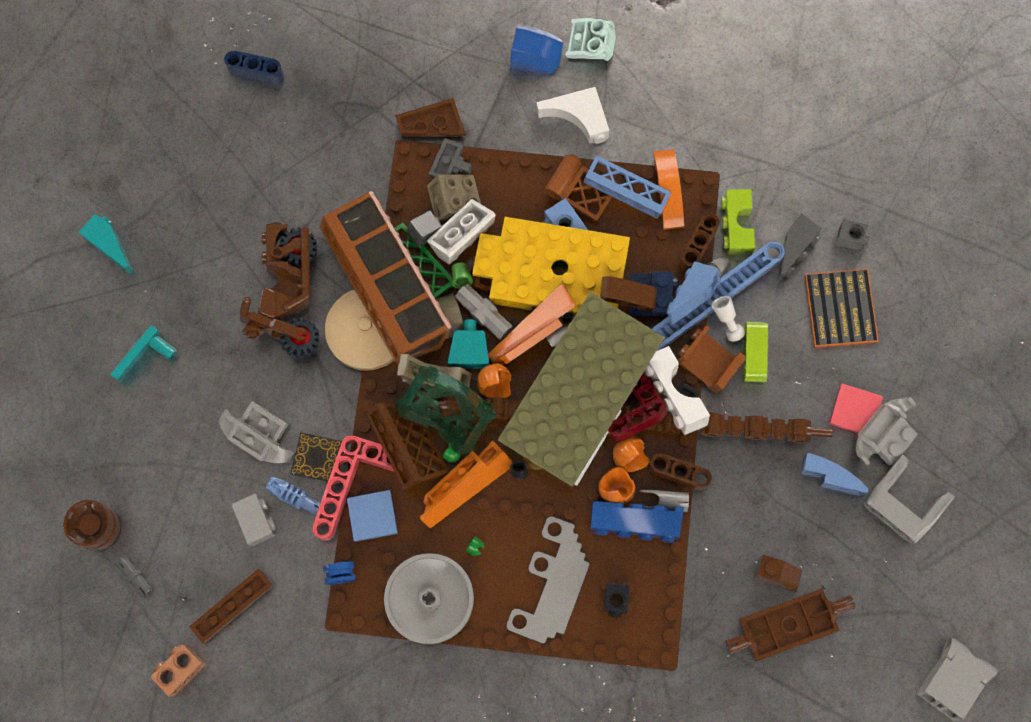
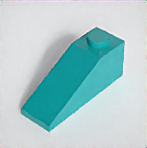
(101, 235)

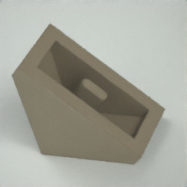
(451, 311)

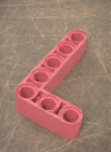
(346, 479)

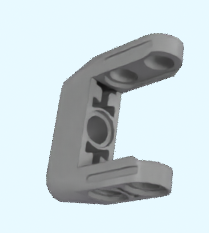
(896, 514)

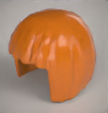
(494, 381)
(630, 454)
(617, 486)

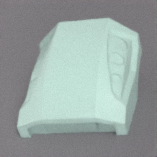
(591, 39)

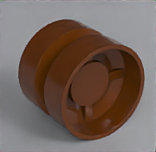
(91, 525)

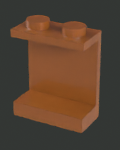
(709, 360)

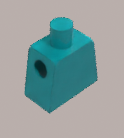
(468, 348)

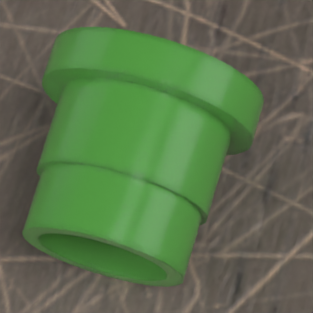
(460, 275)

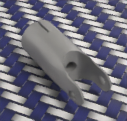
(670, 499)

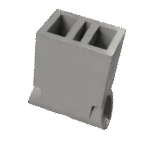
(956, 680)

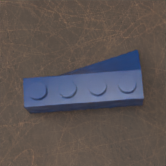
(637, 521)

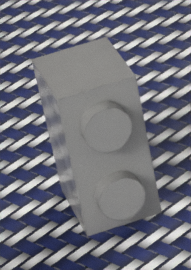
(254, 520)

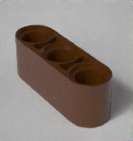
(703, 233)
(628, 293)
(691, 471)

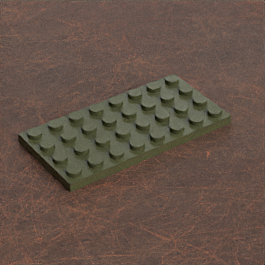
(581, 389)

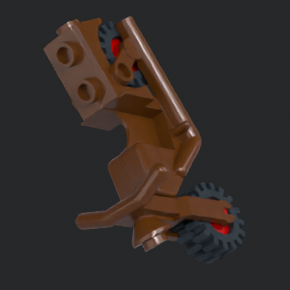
(288, 295)

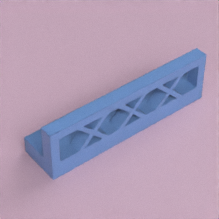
(623, 194)

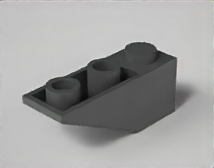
(797, 240)

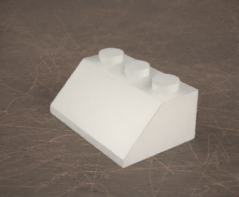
(461, 231)

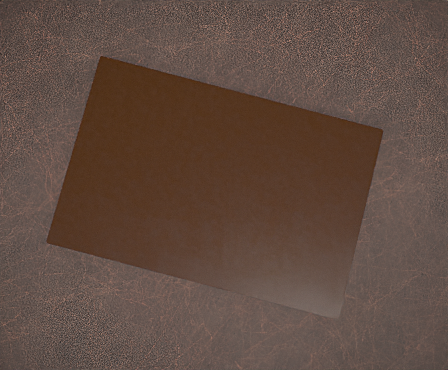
(512, 511)

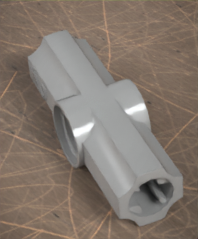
(483, 312)

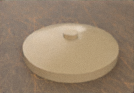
(354, 336)

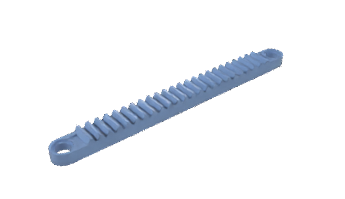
(729, 285)

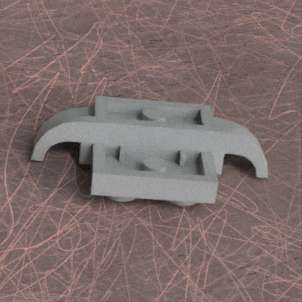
(886, 432)
(257, 433)

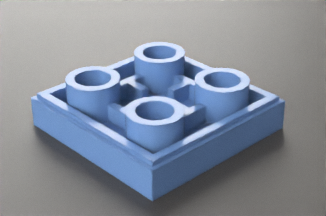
(372, 516)

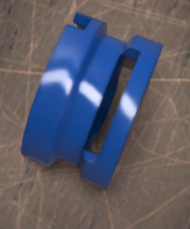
(340, 572)

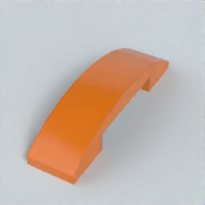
(669, 179)

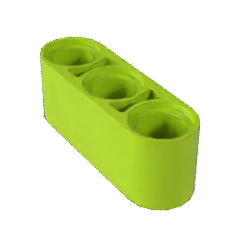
(756, 352)

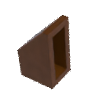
(778, 573)

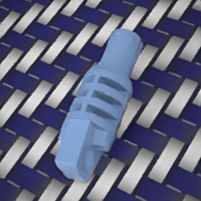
(292, 495)

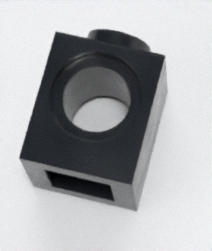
(620, 590)

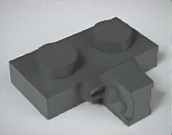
(449, 160)

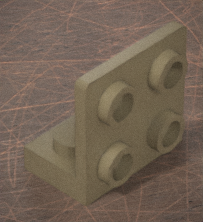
(451, 193)

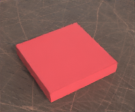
(854, 408)

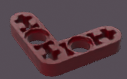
(647, 406)

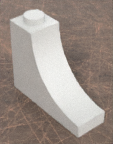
(581, 109)

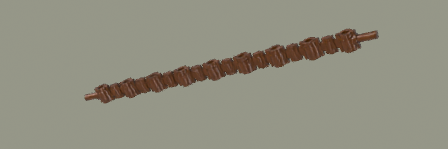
(754, 426)

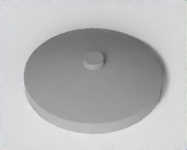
(429, 598)

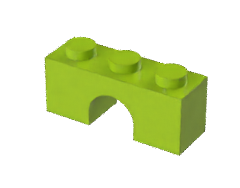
(737, 239)

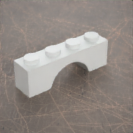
(687, 412)

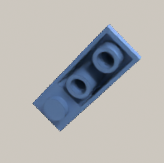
(696, 289)

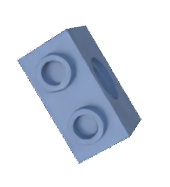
(563, 213)

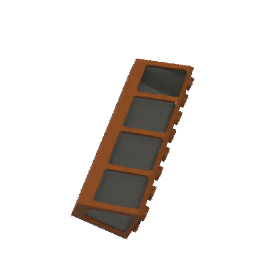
(385, 278)

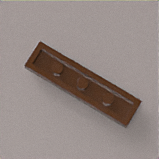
(231, 606)

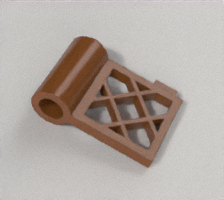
(565, 180)

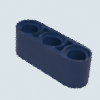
(261, 73)

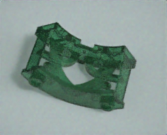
(453, 435)

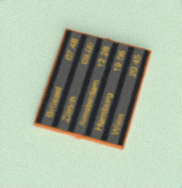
(841, 308)

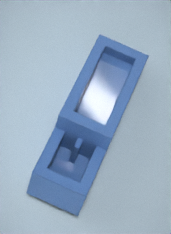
(832, 475)

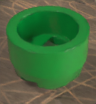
(450, 455)
(473, 546)

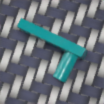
(148, 339)

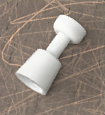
(725, 311)

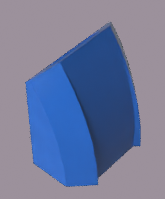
(535, 50)

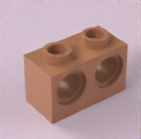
(181, 674)

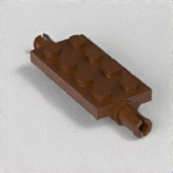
(789, 624)

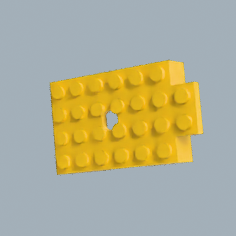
(524, 257)

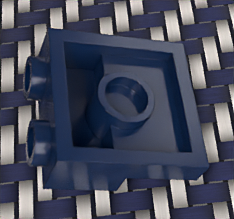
(665, 285)

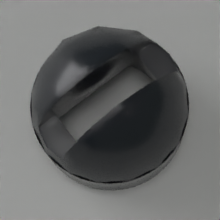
(519, 470)

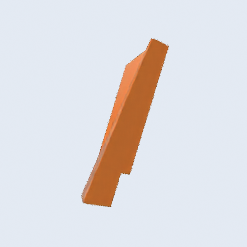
(534, 327)
(464, 482)

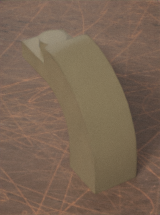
(409, 367)

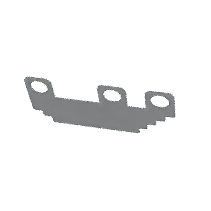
(563, 584)

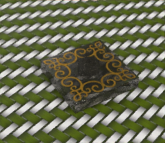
(315, 457)

